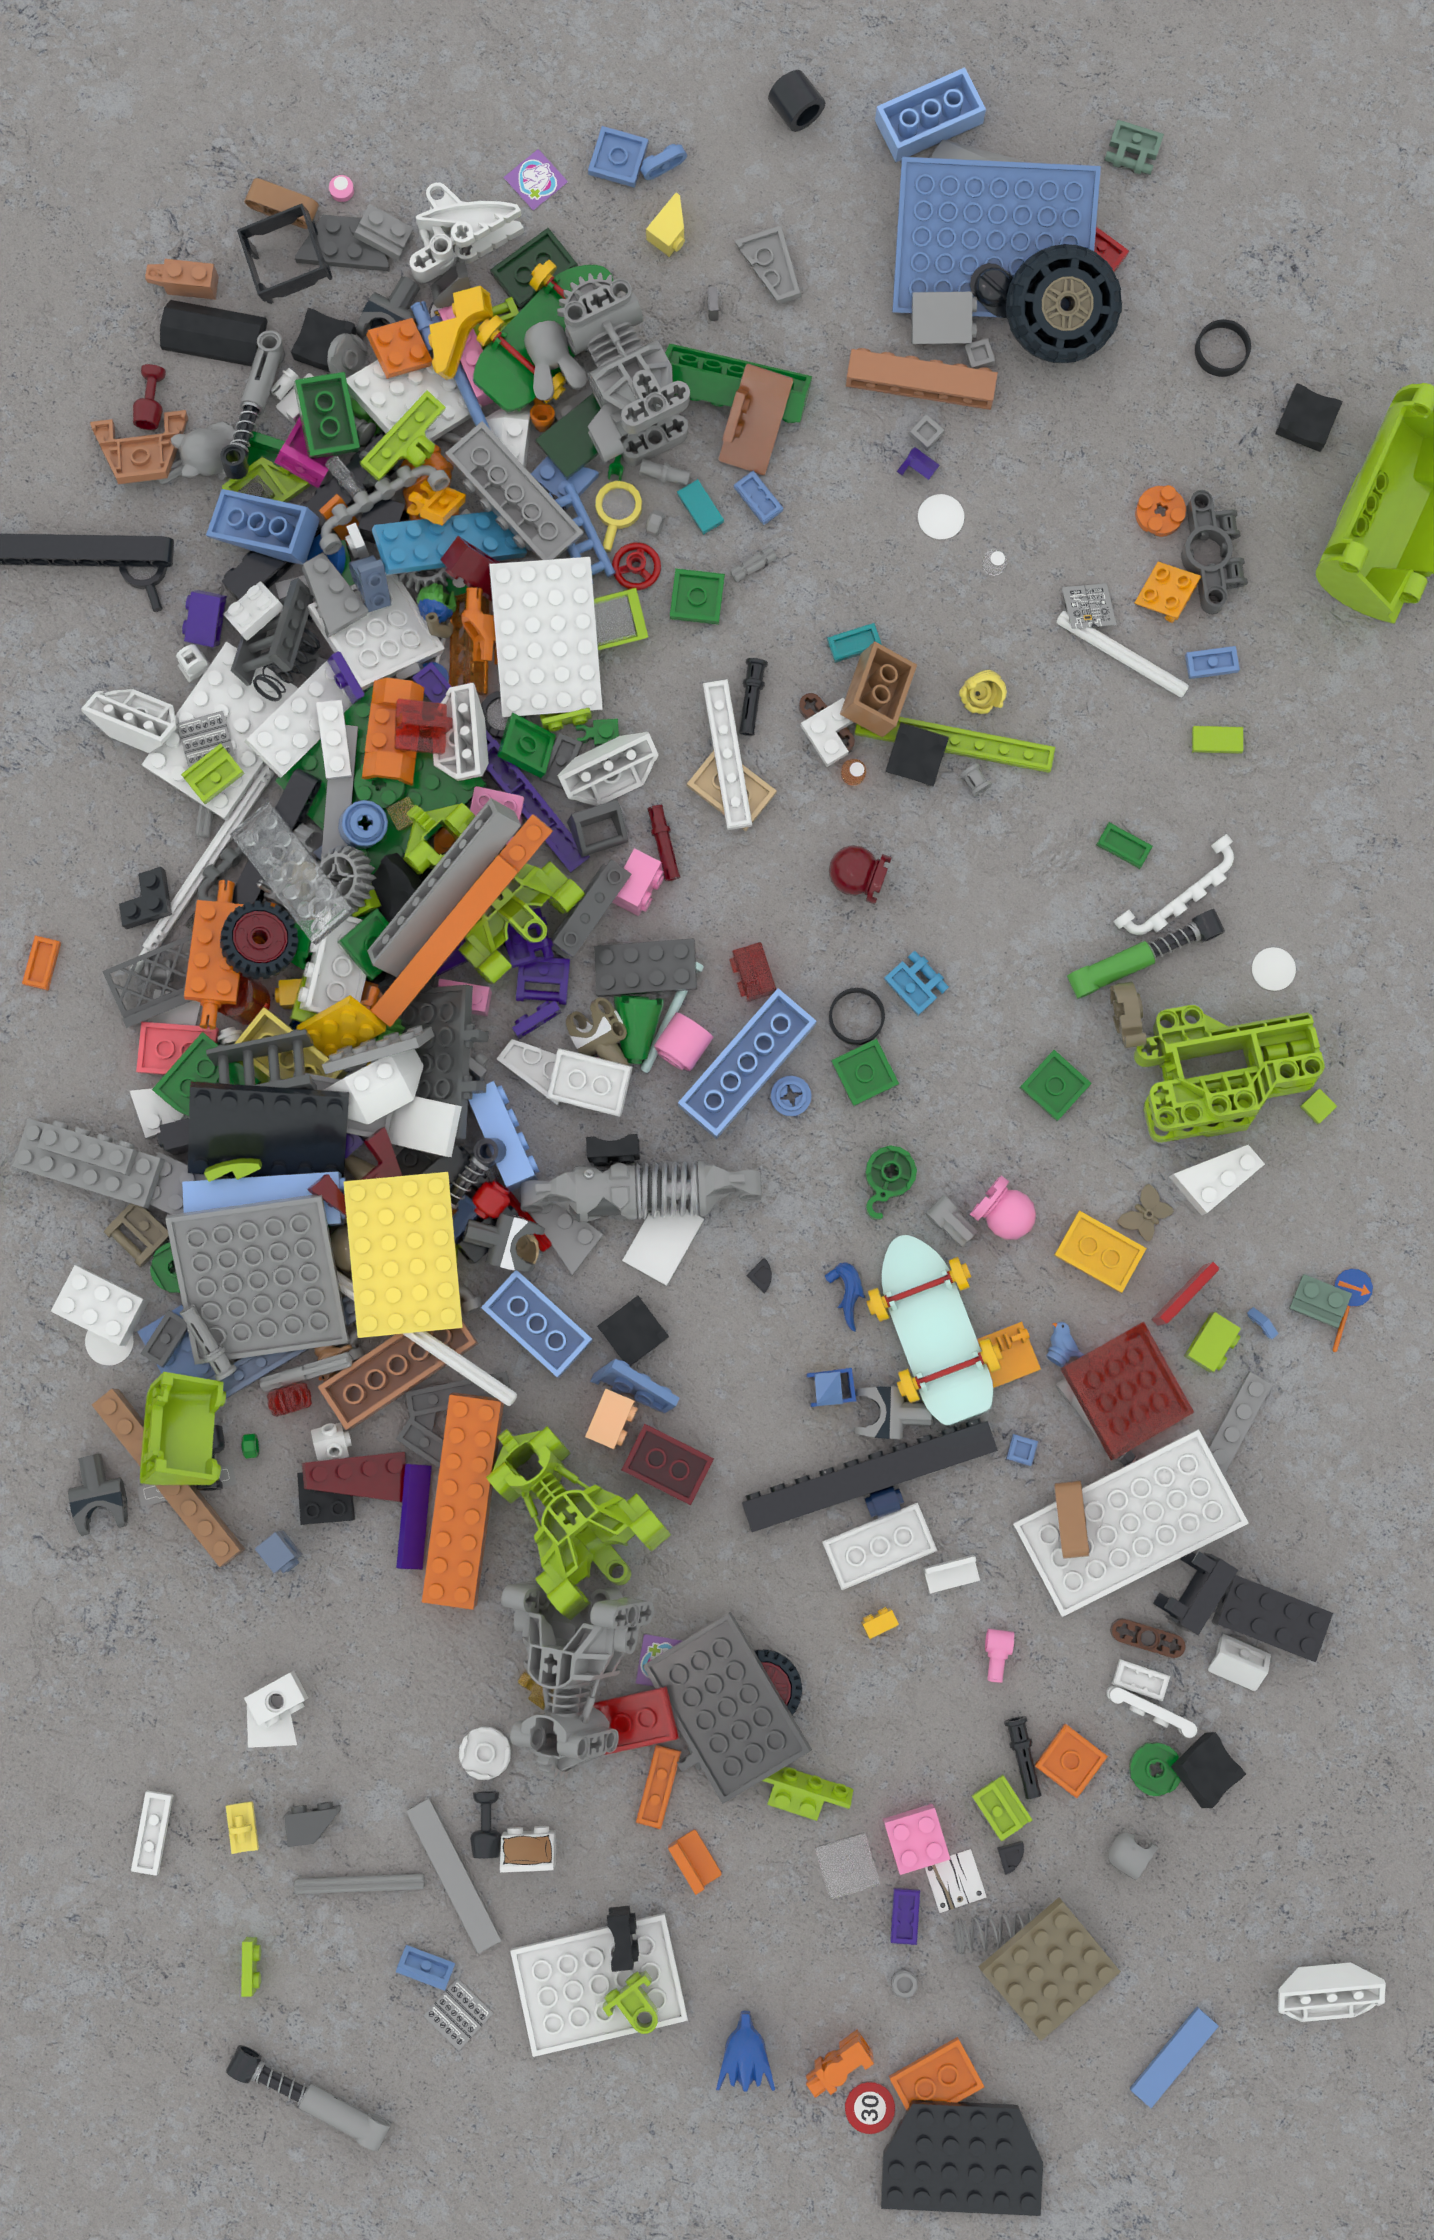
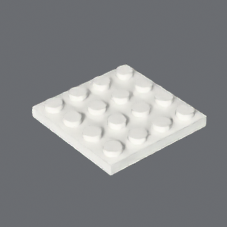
(392, 397)
(384, 638)

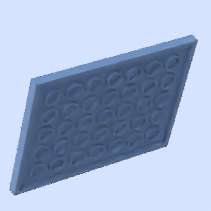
(984, 213)

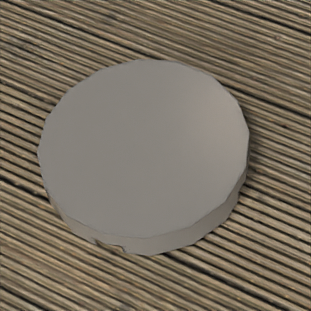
(347, 354)

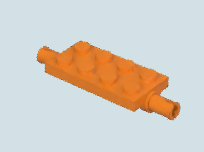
(208, 974)

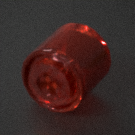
(250, 1001)

